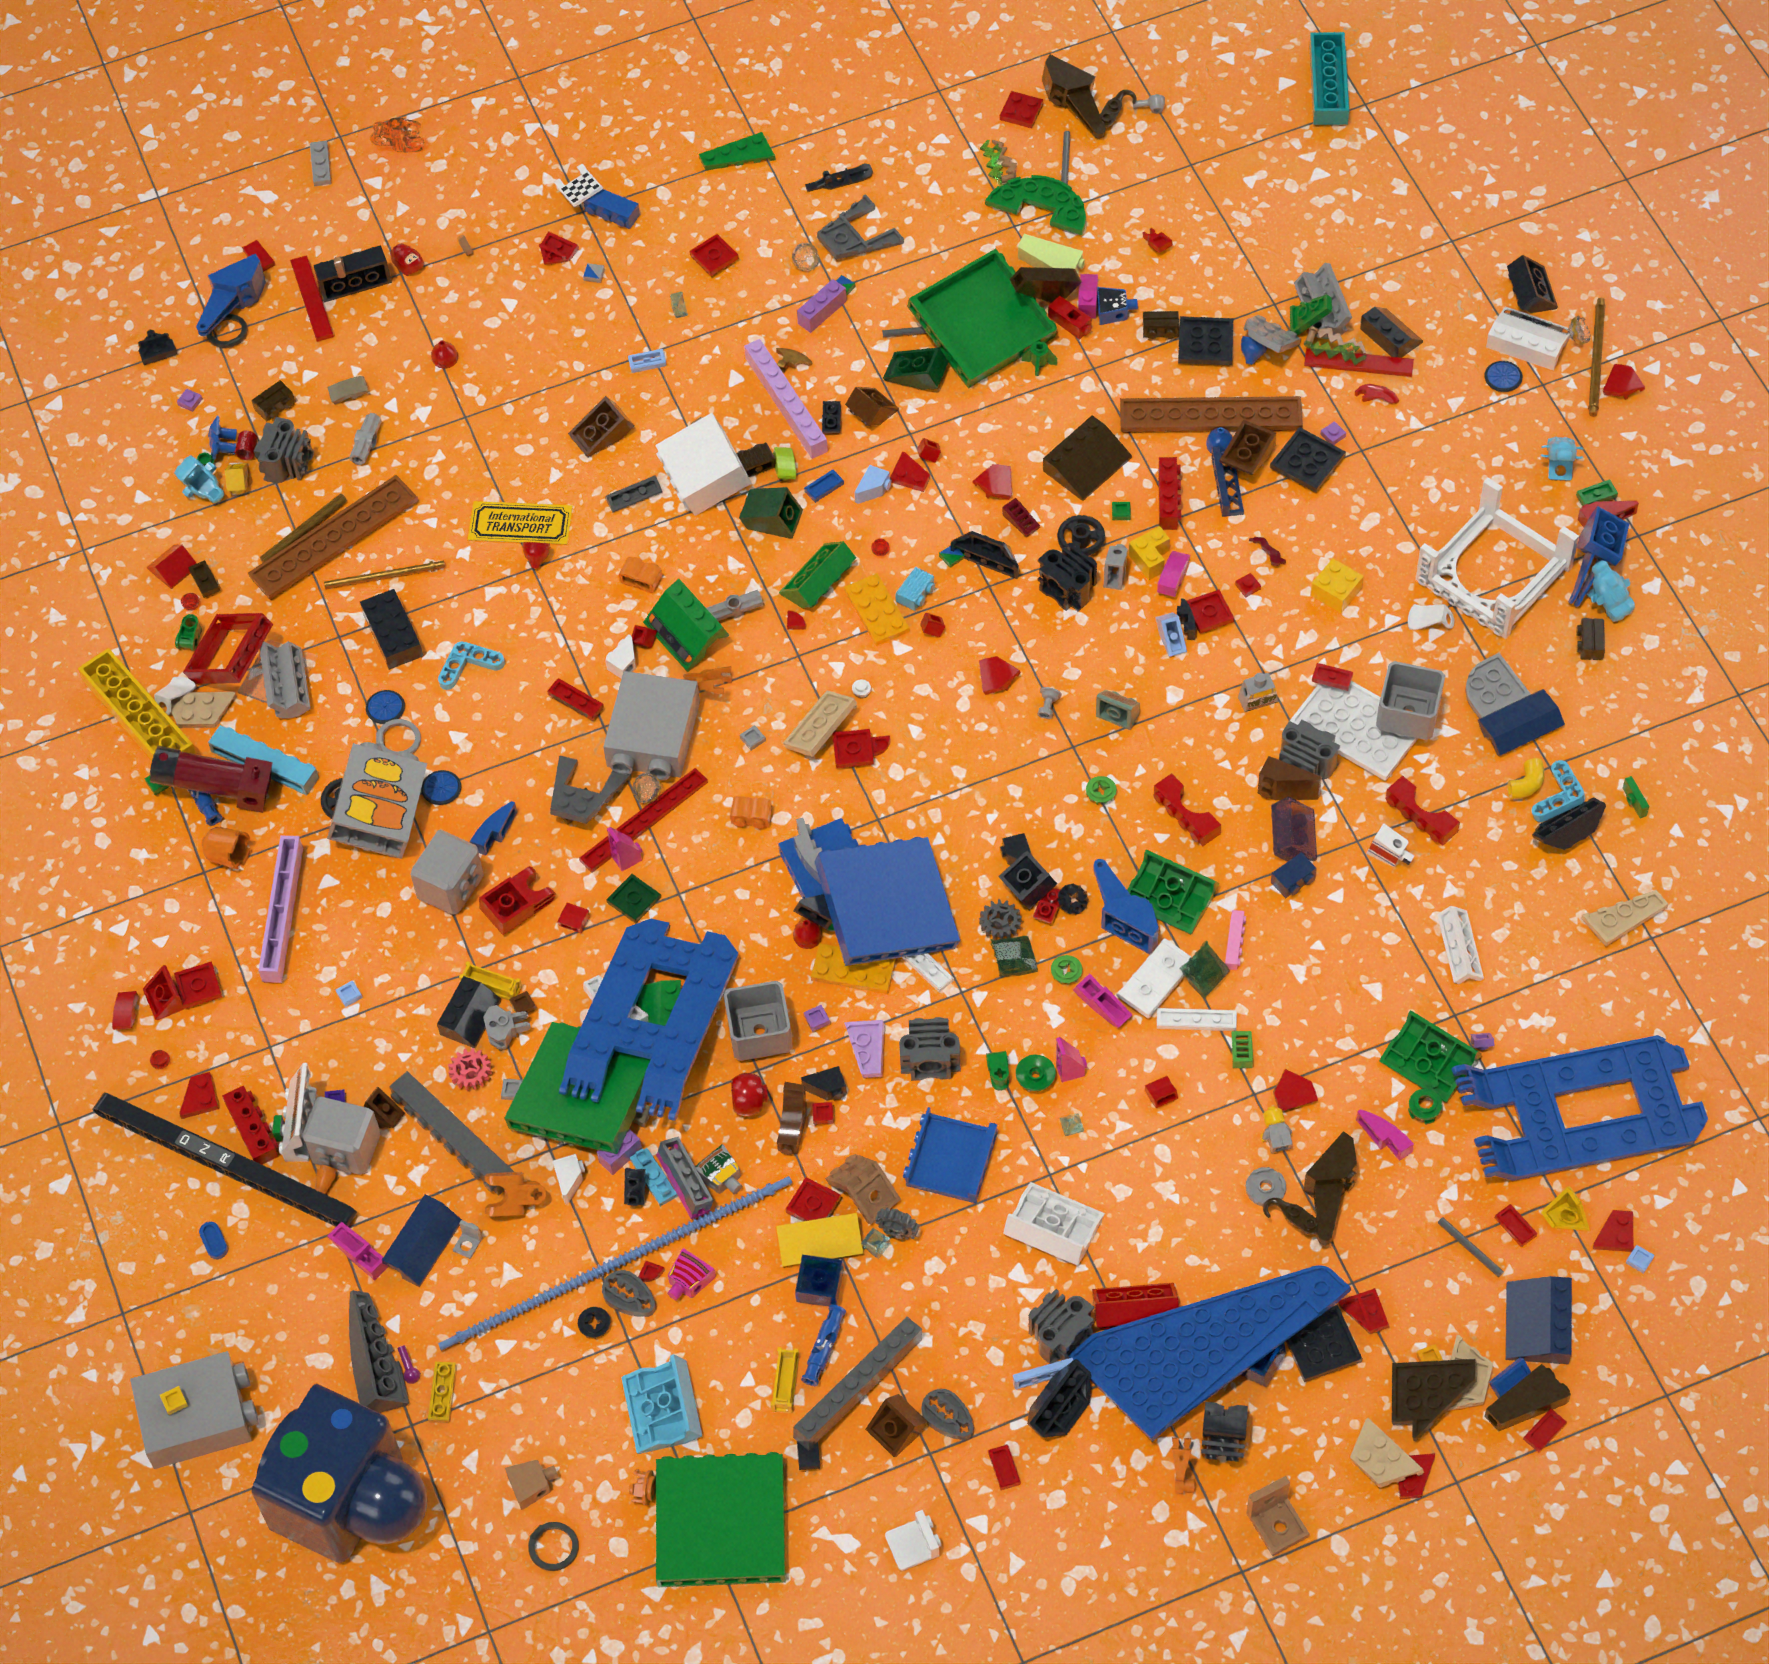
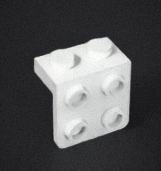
(913, 1542)

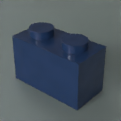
(1293, 875)

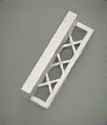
(1457, 944)

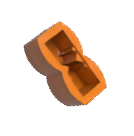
(640, 574)
(751, 812)

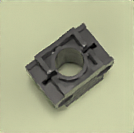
(283, 451)
(1309, 749)
(929, 1050)
(1060, 1325)

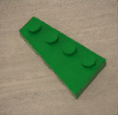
(738, 152)

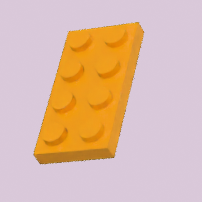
(876, 609)
(869, 976)

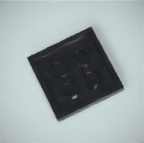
(1205, 340)
(1307, 459)
(1324, 1346)

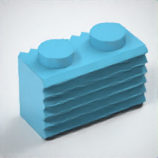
(915, 588)

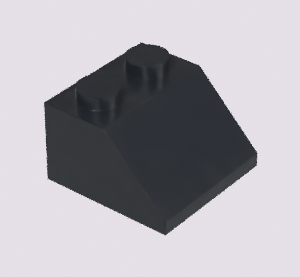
(1028, 880)

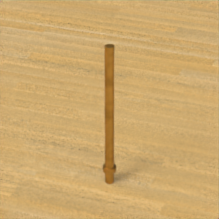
(385, 574)

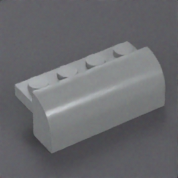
(1319, 284)
(285, 679)

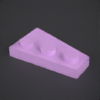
(868, 1045)

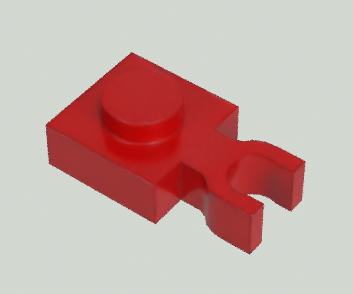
(1158, 242)

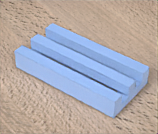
(647, 362)

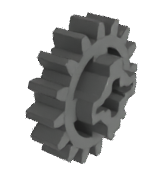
(999, 921)
(897, 1223)

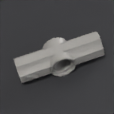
(365, 439)
(743, 603)

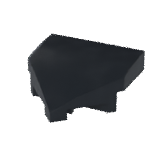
(156, 347)

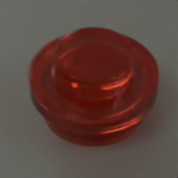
(880, 547)
(190, 601)
(159, 1059)

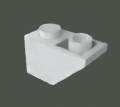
(621, 658)

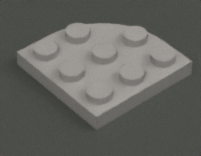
(1270, 334)
(1493, 686)

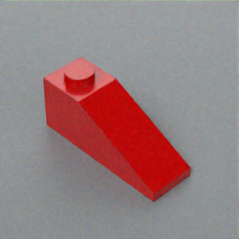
(1621, 509)

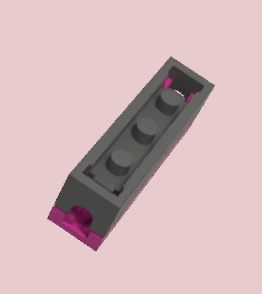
(684, 1177)

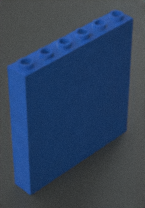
(886, 900)

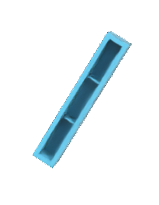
(285, 769)

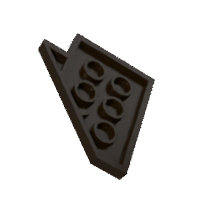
(1428, 1390)

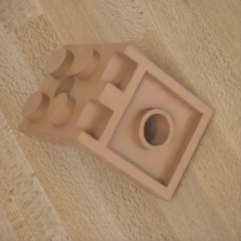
(860, 1178)
(1272, 1506)

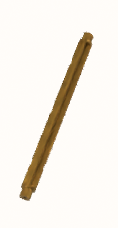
(1593, 405)

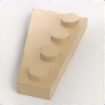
(1623, 917)

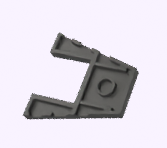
(844, 241)
(579, 803)

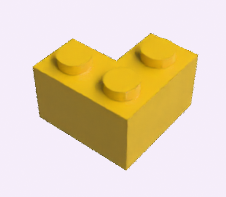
(1147, 552)

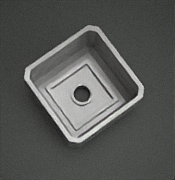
(1413, 689)
(447, 872)
(754, 1008)
(341, 1135)

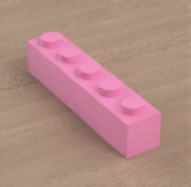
(1235, 939)

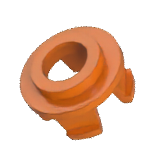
(644, 1488)

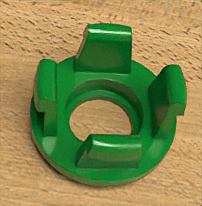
(1427, 1114)

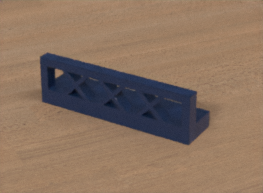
(1222, 485)

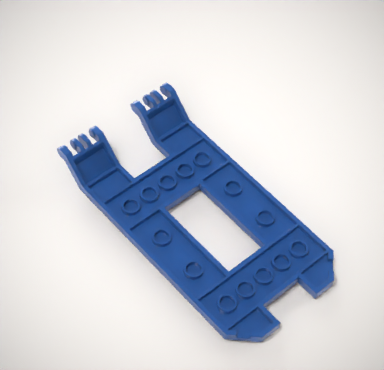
(670, 1046)
(1546, 1142)

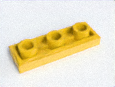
(441, 1402)

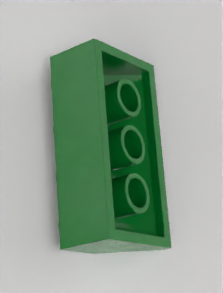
(818, 574)

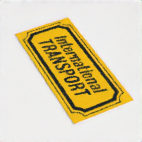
(520, 522)

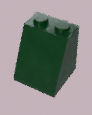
(771, 511)

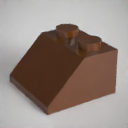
(870, 405)
(896, 1424)

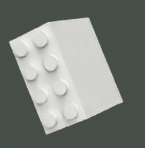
(702, 464)

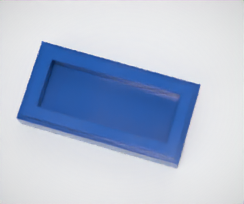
(823, 486)
(1509, 1377)

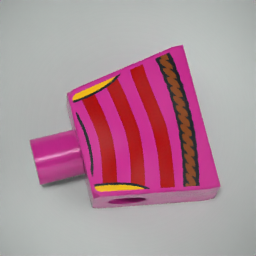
(689, 1275)

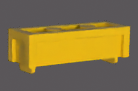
(499, 984)
(785, 1380)

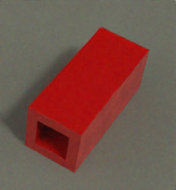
(1069, 317)

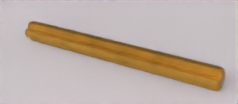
(306, 526)

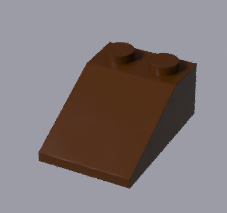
(601, 427)
(1249, 447)
(1282, 780)

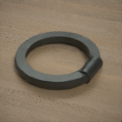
(235, 341)
(537, 1534)

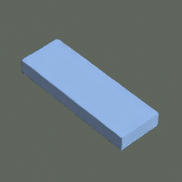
(1038, 1374)

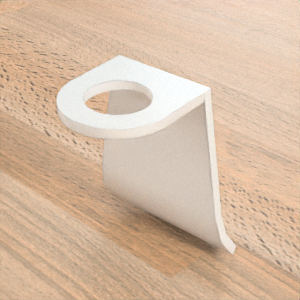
(1425, 616)
(177, 687)

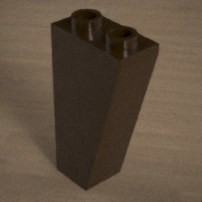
(1045, 283)
(1528, 1399)

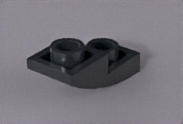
(831, 417)
(1186, 618)
(808, 1459)

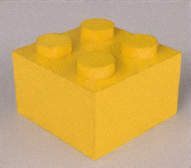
(1336, 585)

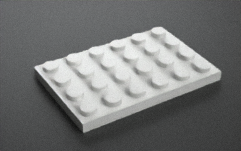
(1353, 719)

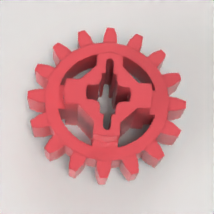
(470, 1069)

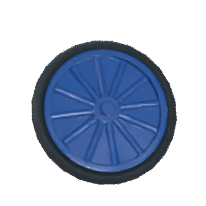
(1503, 376)
(385, 706)
(441, 787)

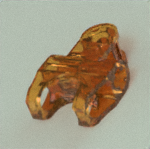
(396, 134)

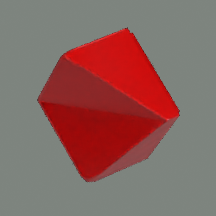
(929, 450)
(932, 625)
(643, 636)

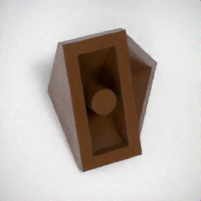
(384, 1108)

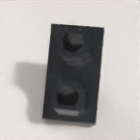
(634, 1186)

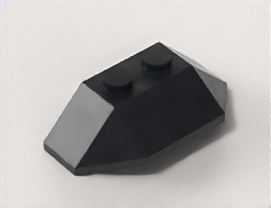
(987, 553)
(1571, 825)
(1061, 1401)

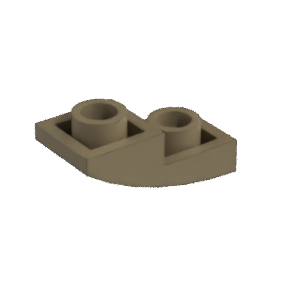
(347, 388)

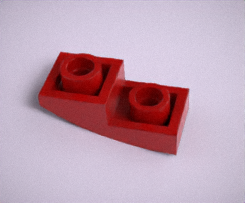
(1048, 906)
(124, 1012)

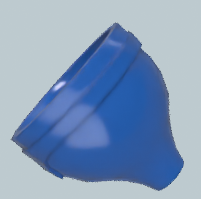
(1252, 349)
(1218, 437)

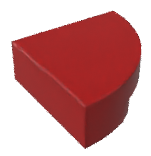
(795, 621)
(880, 744)
(650, 1271)

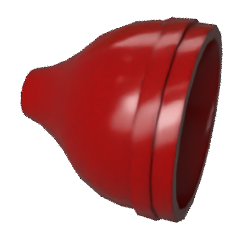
(444, 355)
(535, 552)
(807, 934)

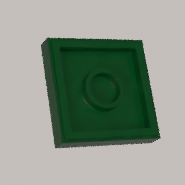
(633, 898)

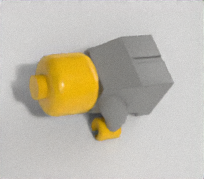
(1277, 1133)

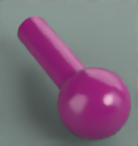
(411, 1374)

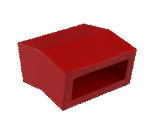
(573, 917)
(1161, 1092)

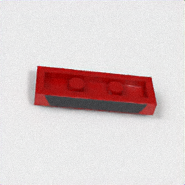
(575, 699)

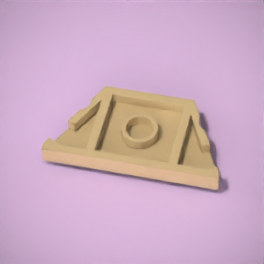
(201, 709)
(1476, 1394)
(1381, 1457)

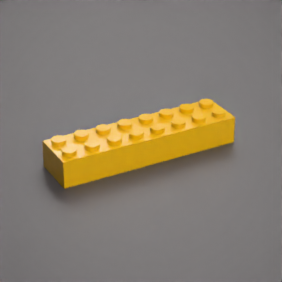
(132, 705)

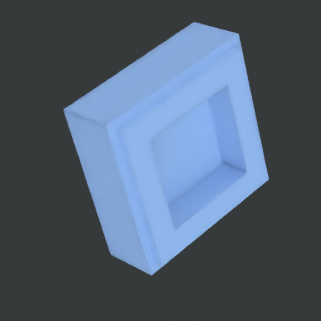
(348, 993)
(1640, 1259)

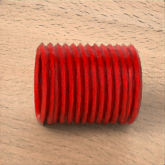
(246, 444)

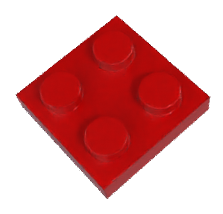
(1021, 109)
(714, 254)
(1210, 611)
(853, 748)
(198, 985)
(812, 1201)

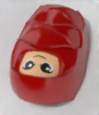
(406, 259)

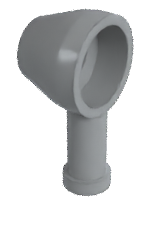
(1155, 102)

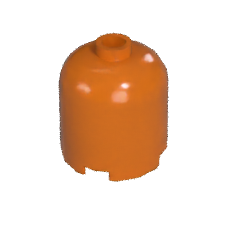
(226, 846)

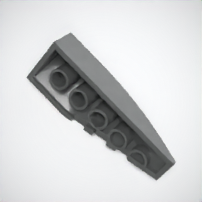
(375, 1372)

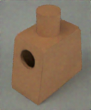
(530, 1481)

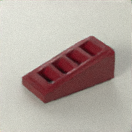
(1015, 507)

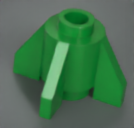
(1039, 355)

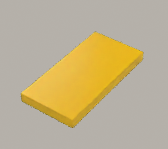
(820, 1237)

